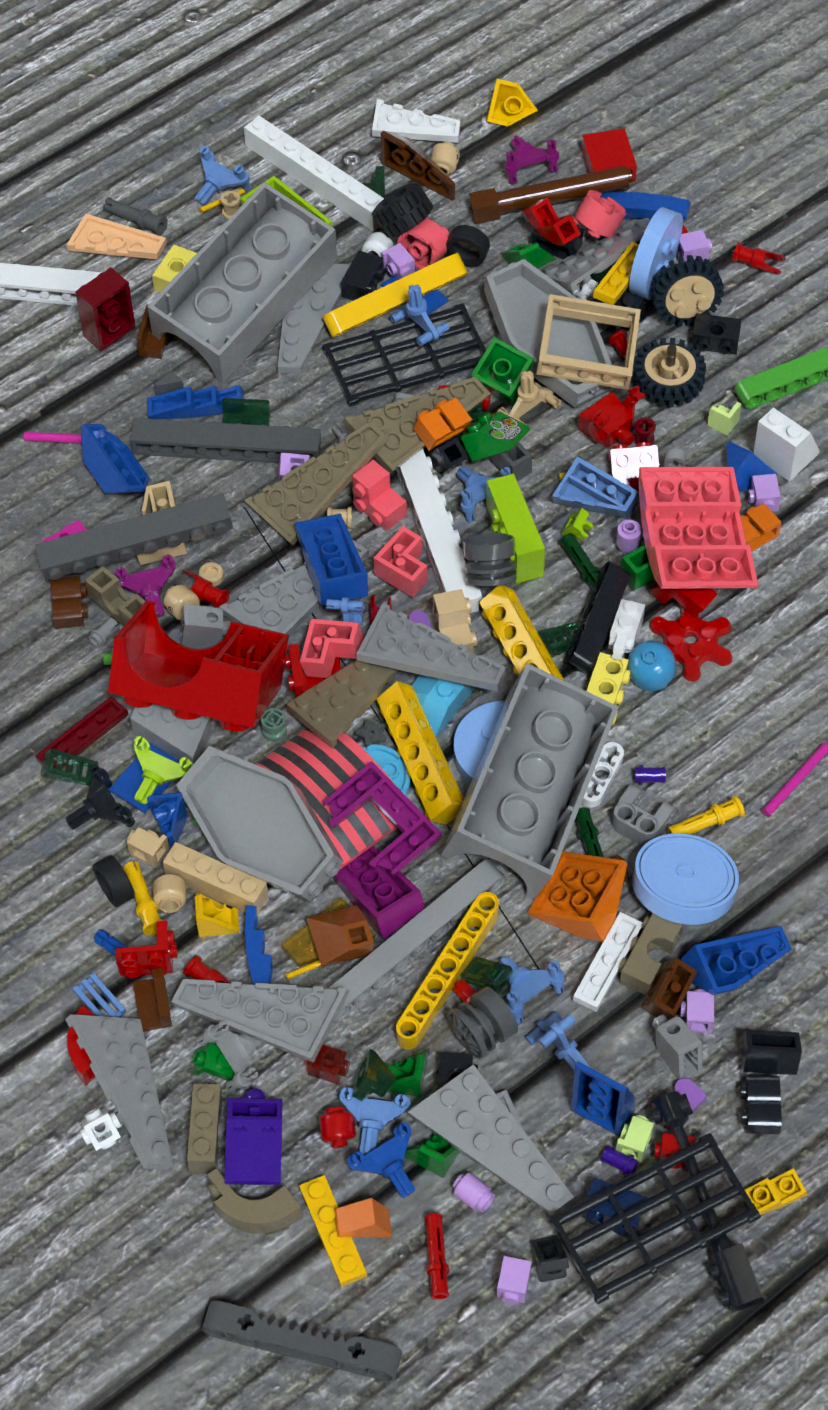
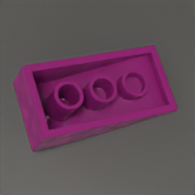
(383, 899)

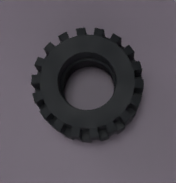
(402, 210)

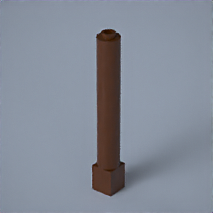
(489, 204)

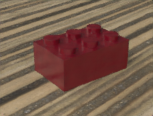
(105, 309)

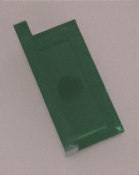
(246, 411)

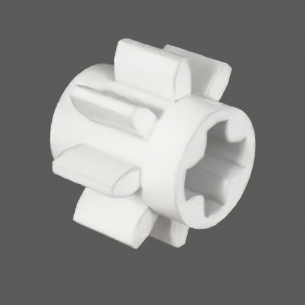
(585, 290)

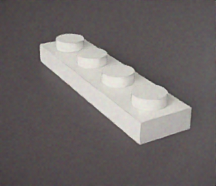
(607, 962)

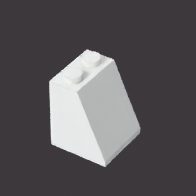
(784, 444)

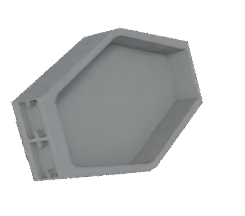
(519, 305)
(260, 823)

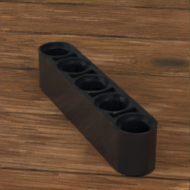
(598, 617)

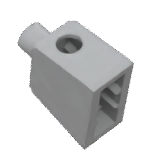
(202, 626)
(678, 1046)

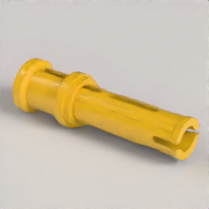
(716, 815)
(145, 908)

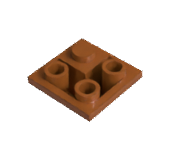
(340, 935)

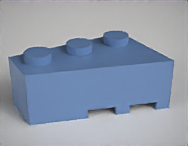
(595, 491)

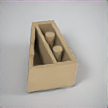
(158, 498)

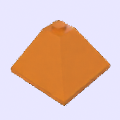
(582, 895)

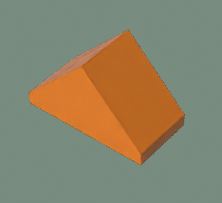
(363, 1219)

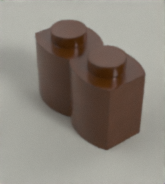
(68, 602)

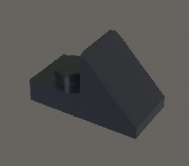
(549, 1258)

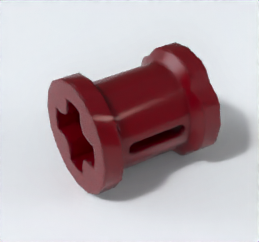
(650, 428)

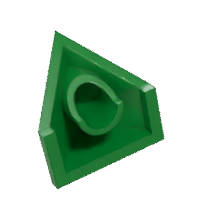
(532, 253)
(409, 1074)
(433, 1154)

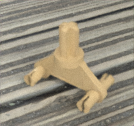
(529, 396)

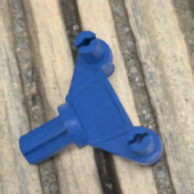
(387, 1160)

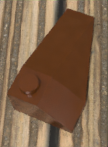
(410, 161)

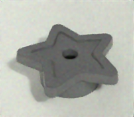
(368, 738)

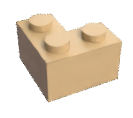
(453, 617)

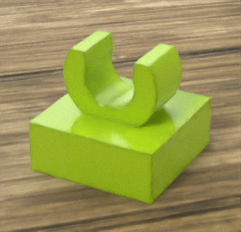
(576, 524)

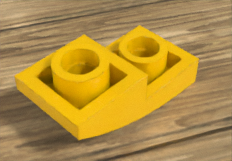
(777, 1192)

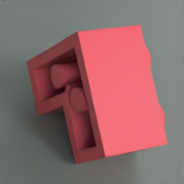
(376, 498)
(399, 562)
(325, 642)

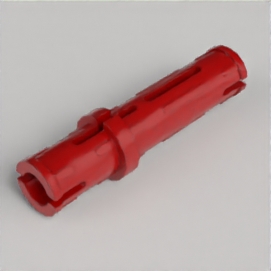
(437, 1265)

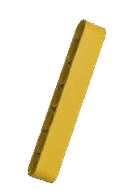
(394, 295)
(446, 980)

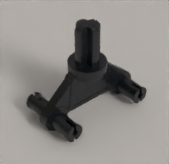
(100, 803)

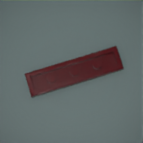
(87, 729)

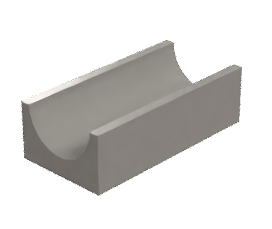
(245, 279)
(532, 776)

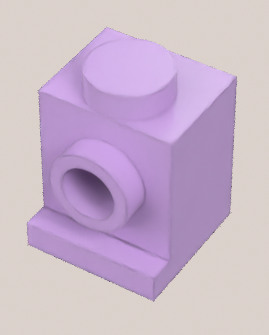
(398, 261)
(289, 461)

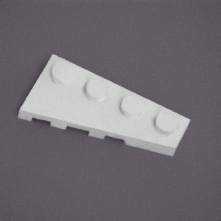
(414, 124)

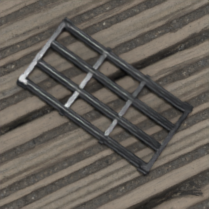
(382, 352)
(638, 1242)

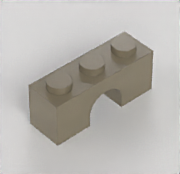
(107, 592)
(639, 969)
(203, 1131)

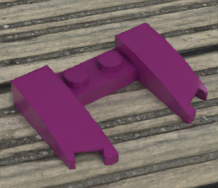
(373, 785)

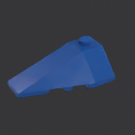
(734, 960)

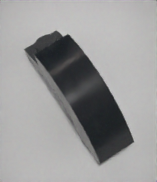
(446, 455)

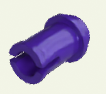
(649, 775)
(620, 1161)

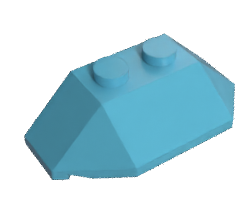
(440, 699)

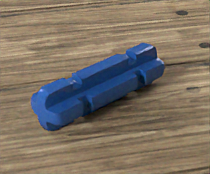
(110, 943)

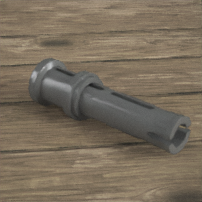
(143, 218)

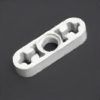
(612, 769)

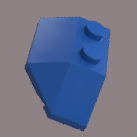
(111, 461)

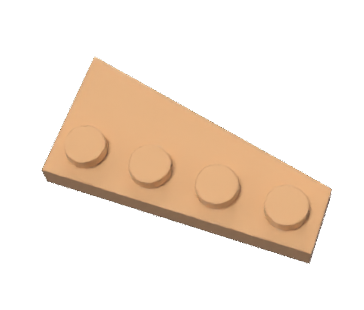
(112, 238)

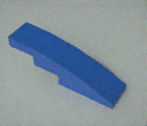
(647, 204)
(190, 403)
(259, 964)

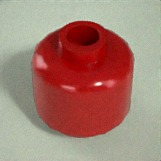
(337, 1127)

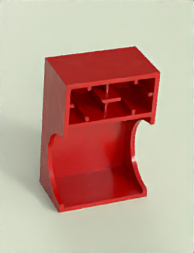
(221, 682)

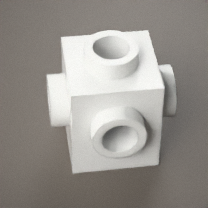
(100, 1138)

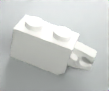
(626, 628)

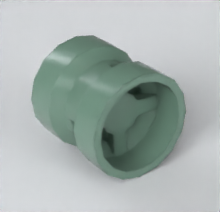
(274, 725)

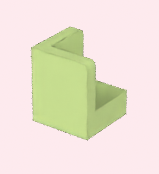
(724, 419)

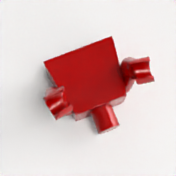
(610, 419)

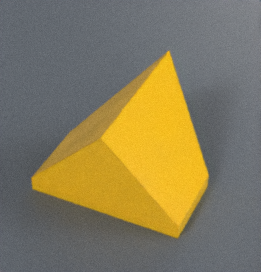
(509, 104)
(215, 917)

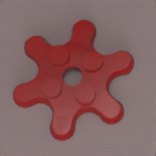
(705, 649)

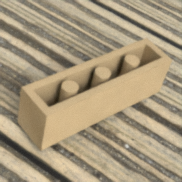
(215, 878)

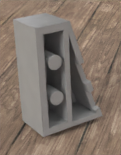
(172, 734)

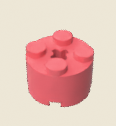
(600, 214)
(425, 243)

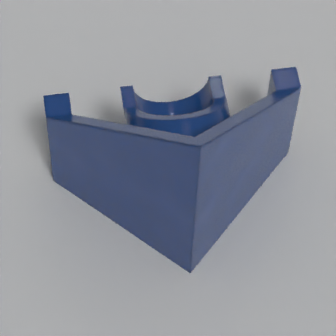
(745, 465)
(169, 814)

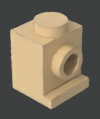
(147, 846)

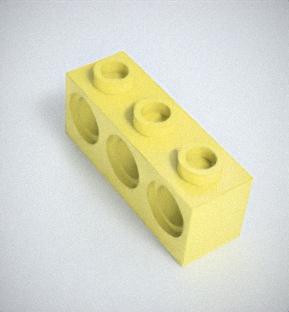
(603, 681)

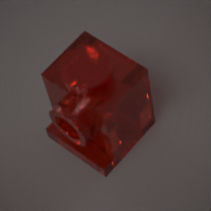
(329, 1071)

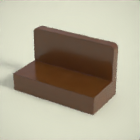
(148, 344)
(153, 1002)

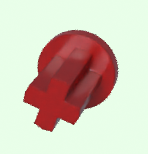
(620, 342)
(464, 991)

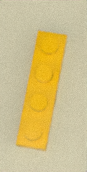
(617, 278)
(340, 1250)

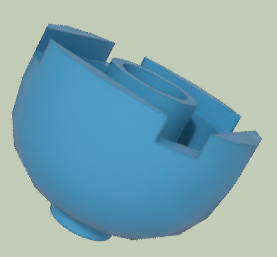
(651, 665)

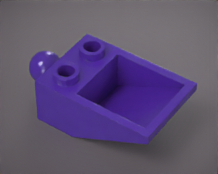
(253, 1139)

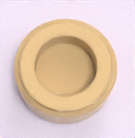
(212, 572)

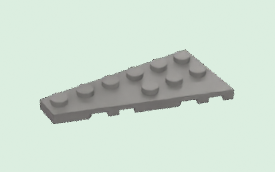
(304, 321)
(272, 1013)

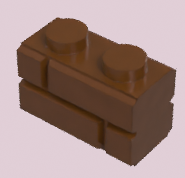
(669, 988)

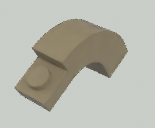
(253, 1215)

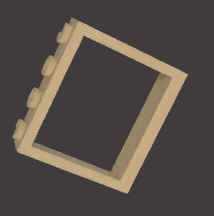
(584, 370)

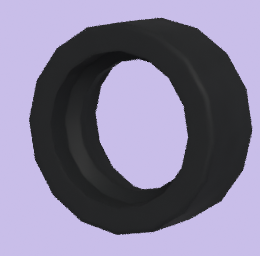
(472, 236)
(113, 881)

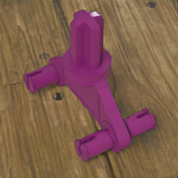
(526, 155)
(148, 582)

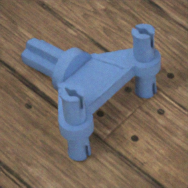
(219, 177)
(416, 310)
(475, 489)
(351, 610)
(528, 983)
(553, 1031)
(373, 1115)

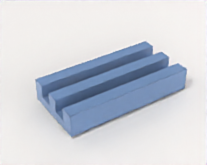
(86, 985)

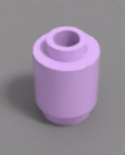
(628, 536)
(473, 1192)

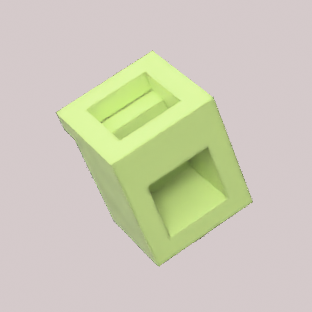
(635, 1137)

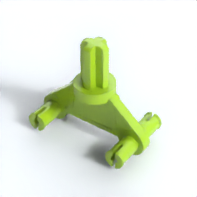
(156, 769)

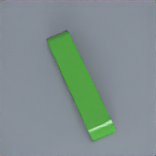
(783, 379)

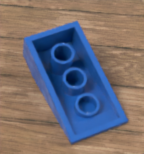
(332, 559)
(601, 1099)

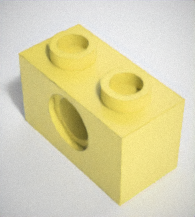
(170, 266)

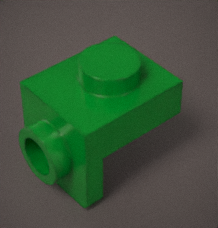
(212, 1061)

